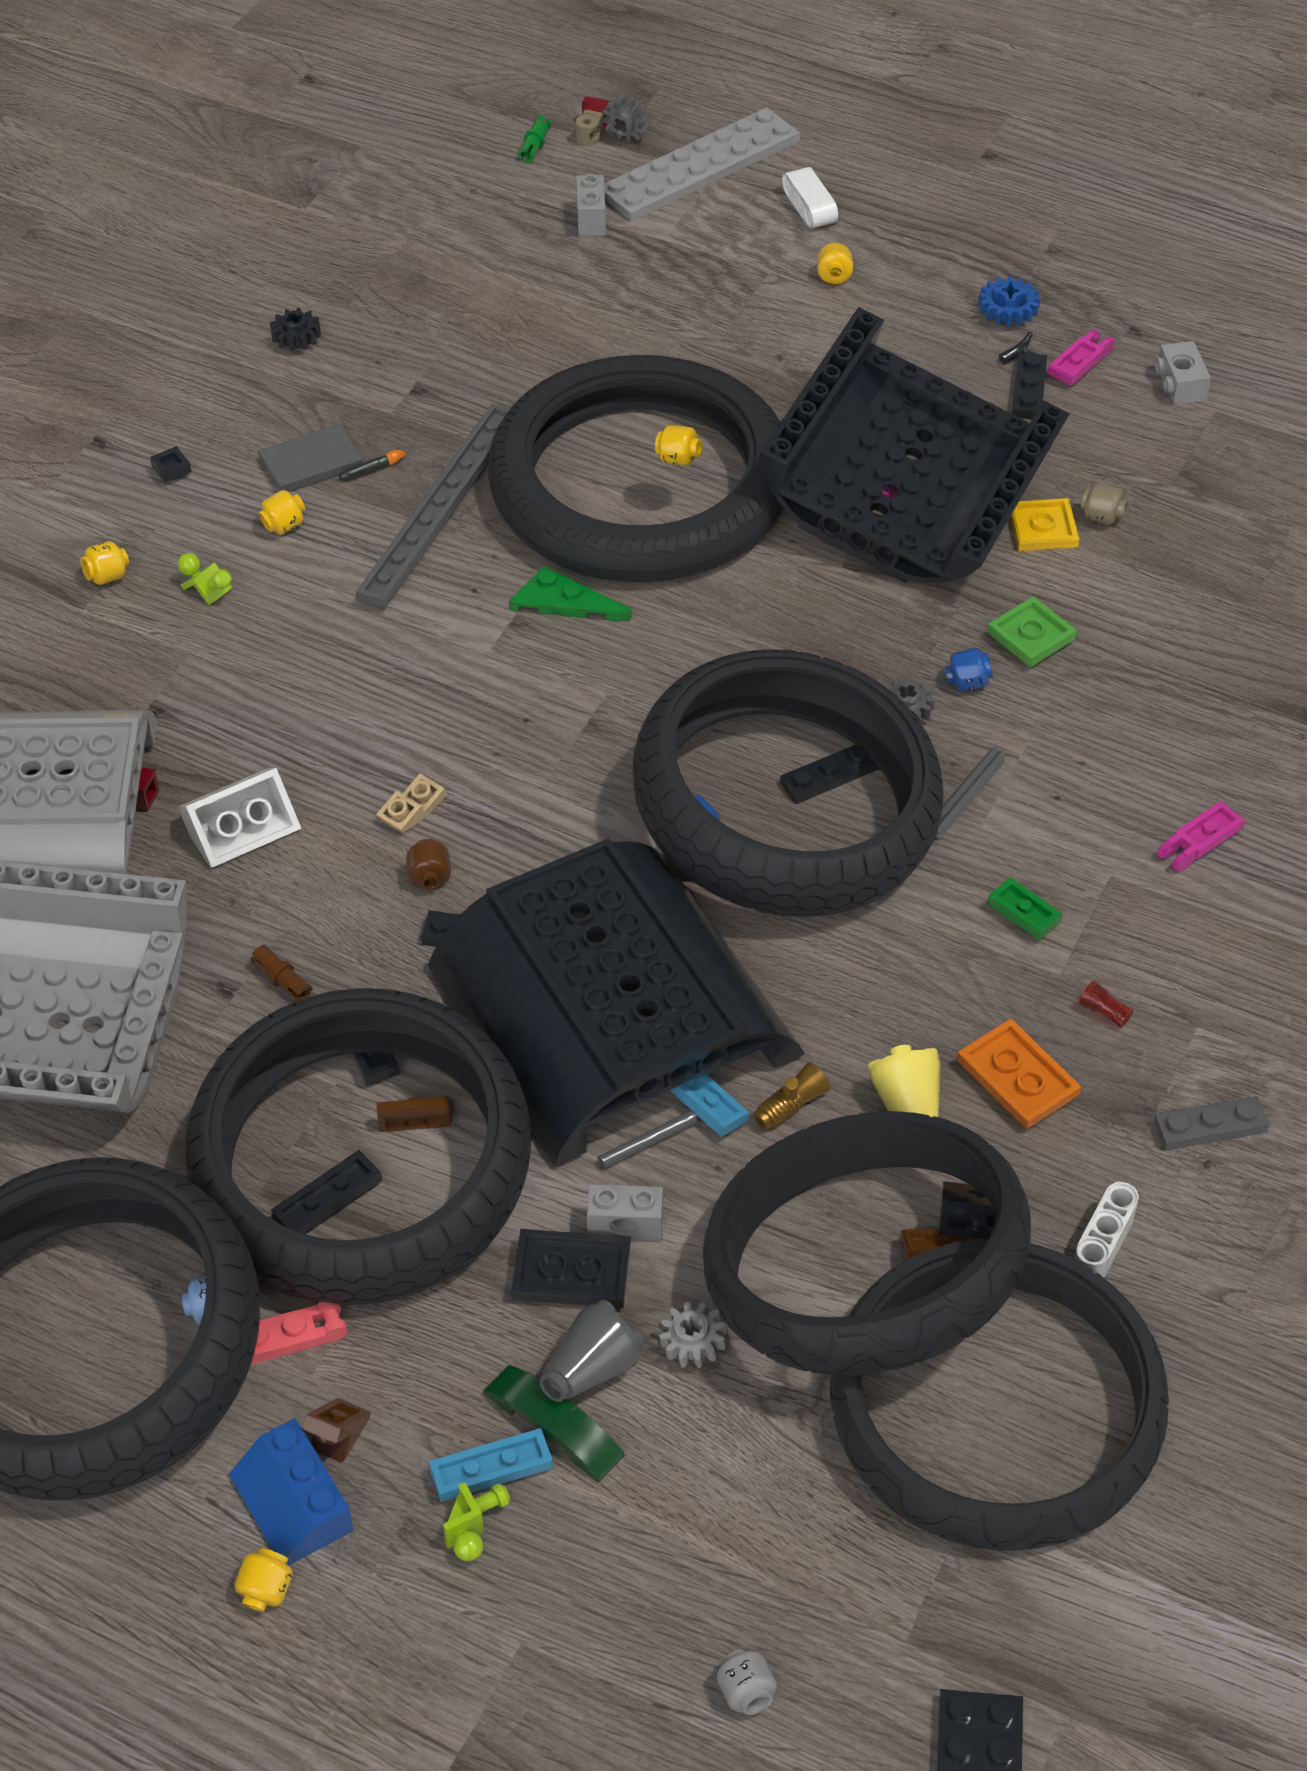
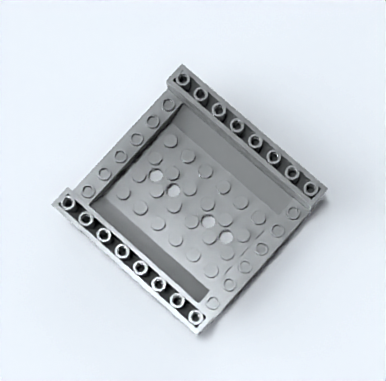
(78, 816)
(88, 955)

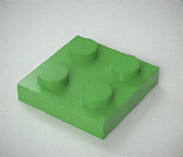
(1032, 631)

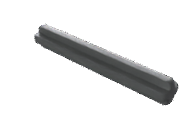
(969, 789)

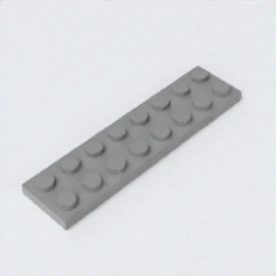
(699, 164)

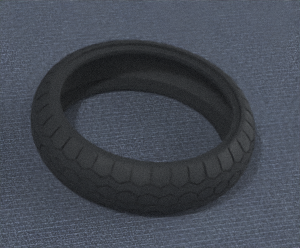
(771, 876)
(360, 1023)
(213, 1369)

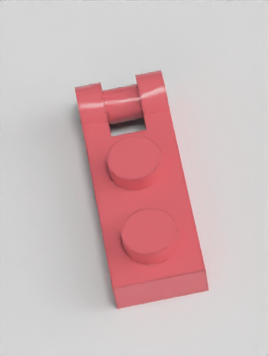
(297, 1331)

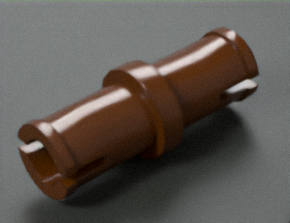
(281, 973)

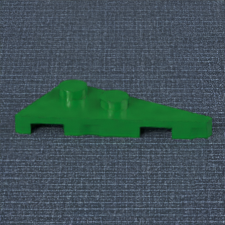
(566, 597)

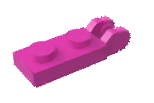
(1080, 357)
(1201, 835)

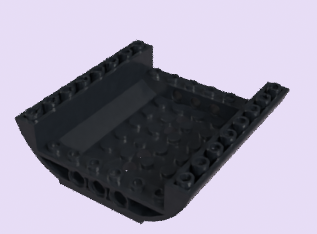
(851, 443)
(557, 1000)

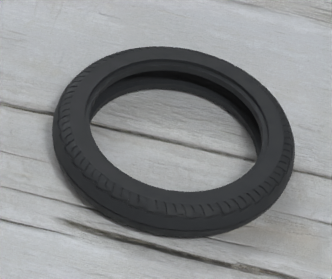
(624, 550)

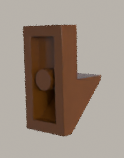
(335, 1428)

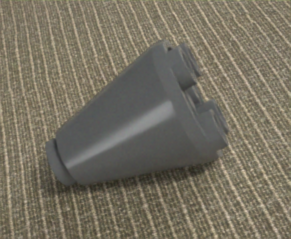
(591, 1352)

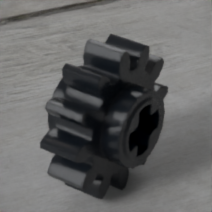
(295, 329)

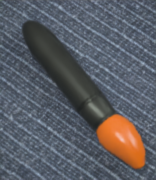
(372, 465)

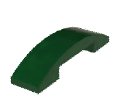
(561, 1421)

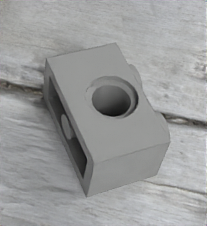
(591, 205)
(1183, 372)
(625, 1212)

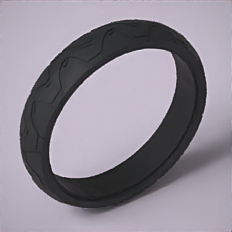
(892, 1336)
(1011, 1524)

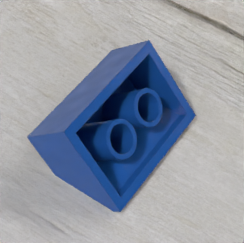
(291, 1493)

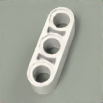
(810, 197)
(1109, 1219)

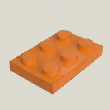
(1019, 1073)

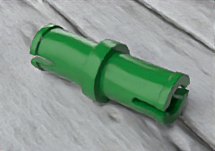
(534, 139)

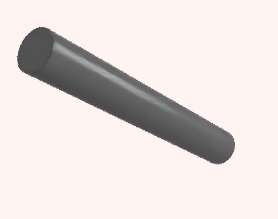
(647, 1139)

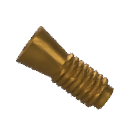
(790, 1098)

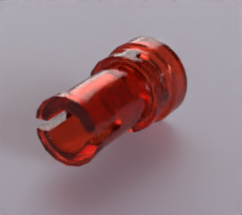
(1100, 1000)

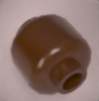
(429, 863)

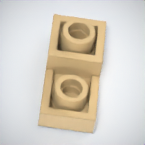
(412, 806)

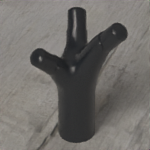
(1013, 352)

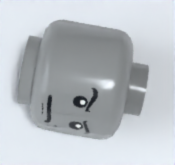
(746, 1682)

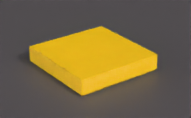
(1044, 525)

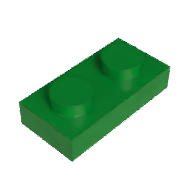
(1024, 908)

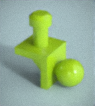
(209, 581)
(466, 1520)

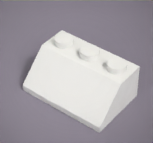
(240, 817)

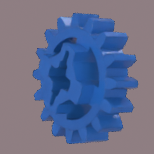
(1009, 301)

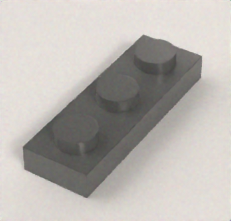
(1211, 1123)

